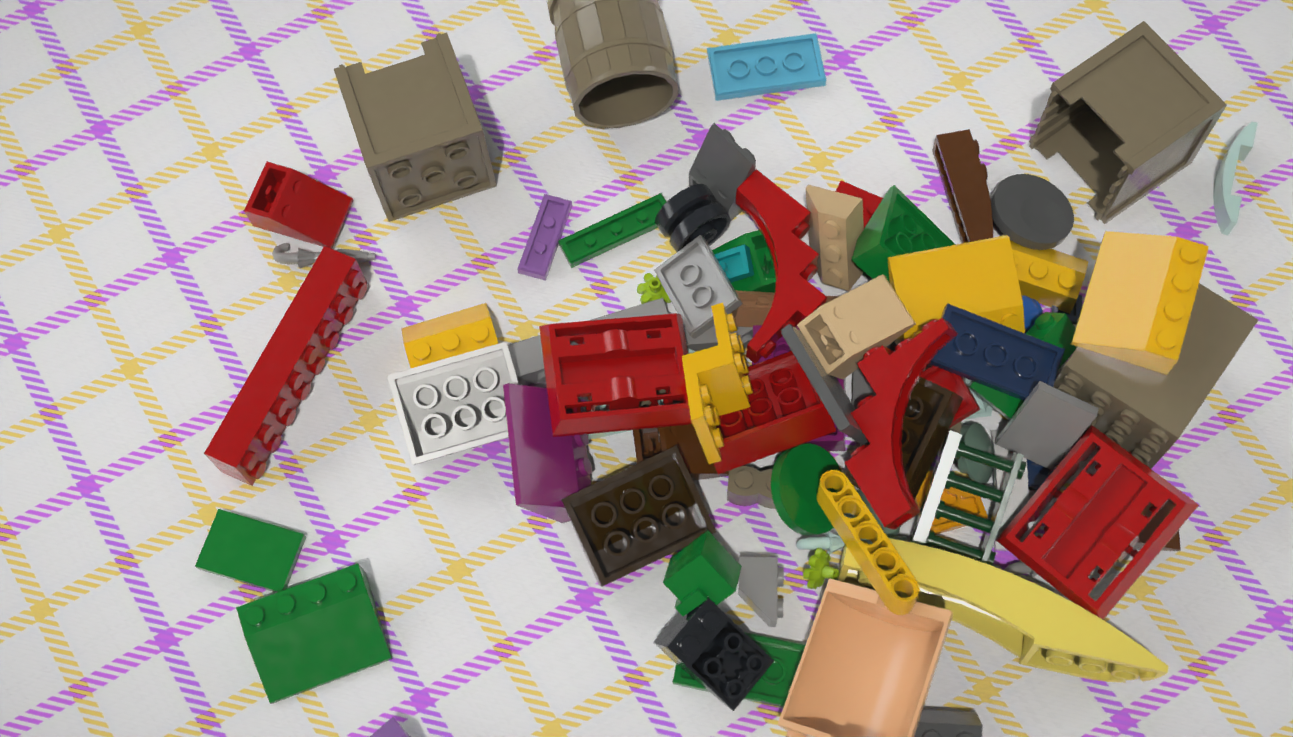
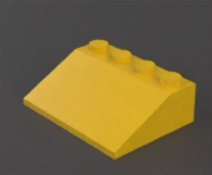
(967, 275)
(1140, 298)

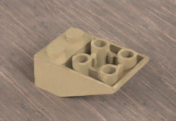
(855, 324)

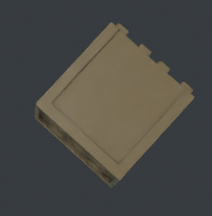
(1127, 119)
(417, 130)

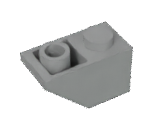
(759, 587)

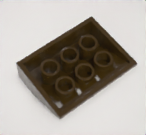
(638, 516)

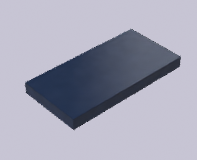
(997, 354)

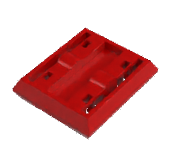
(615, 369)
(1096, 522)

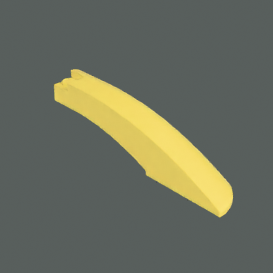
(1018, 615)

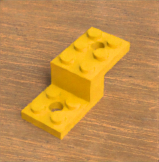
(717, 382)

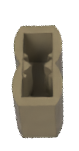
(750, 487)

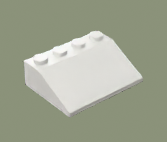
(453, 402)

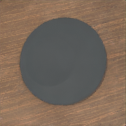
(1031, 211)

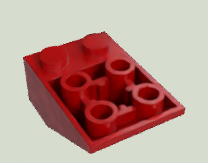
(297, 206)

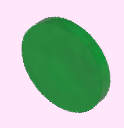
(796, 485)

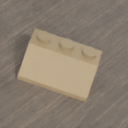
(833, 234)

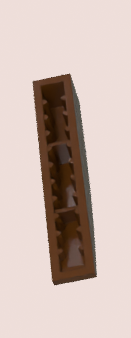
(964, 184)

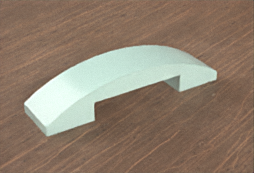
(1227, 205)

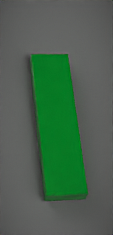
(611, 231)

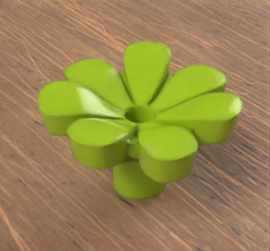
(652, 289)
(819, 569)

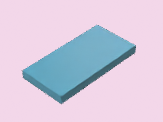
(766, 67)

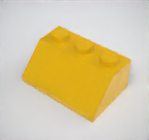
(1049, 276)
(449, 335)

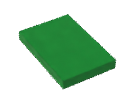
(250, 551)

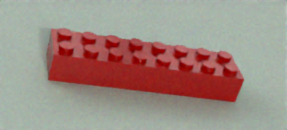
(287, 367)

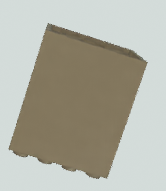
(1150, 409)

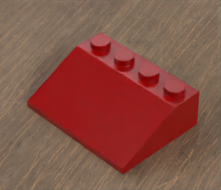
(780, 414)

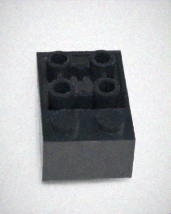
(715, 652)

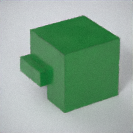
(701, 572)

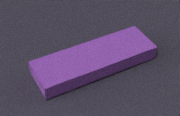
(544, 237)

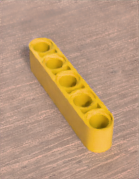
(867, 555)

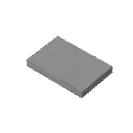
(695, 284)
(1046, 425)

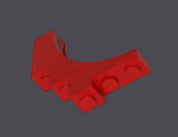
(783, 225)
(880, 417)

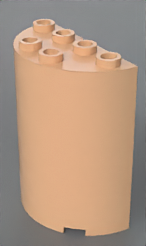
(864, 667)

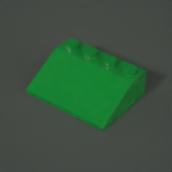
(895, 230)
(314, 633)

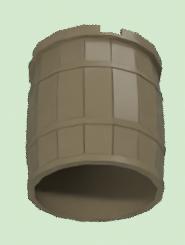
(614, 59)

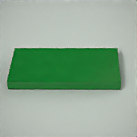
(775, 682)

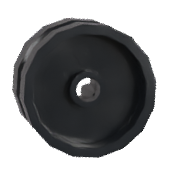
(692, 214)

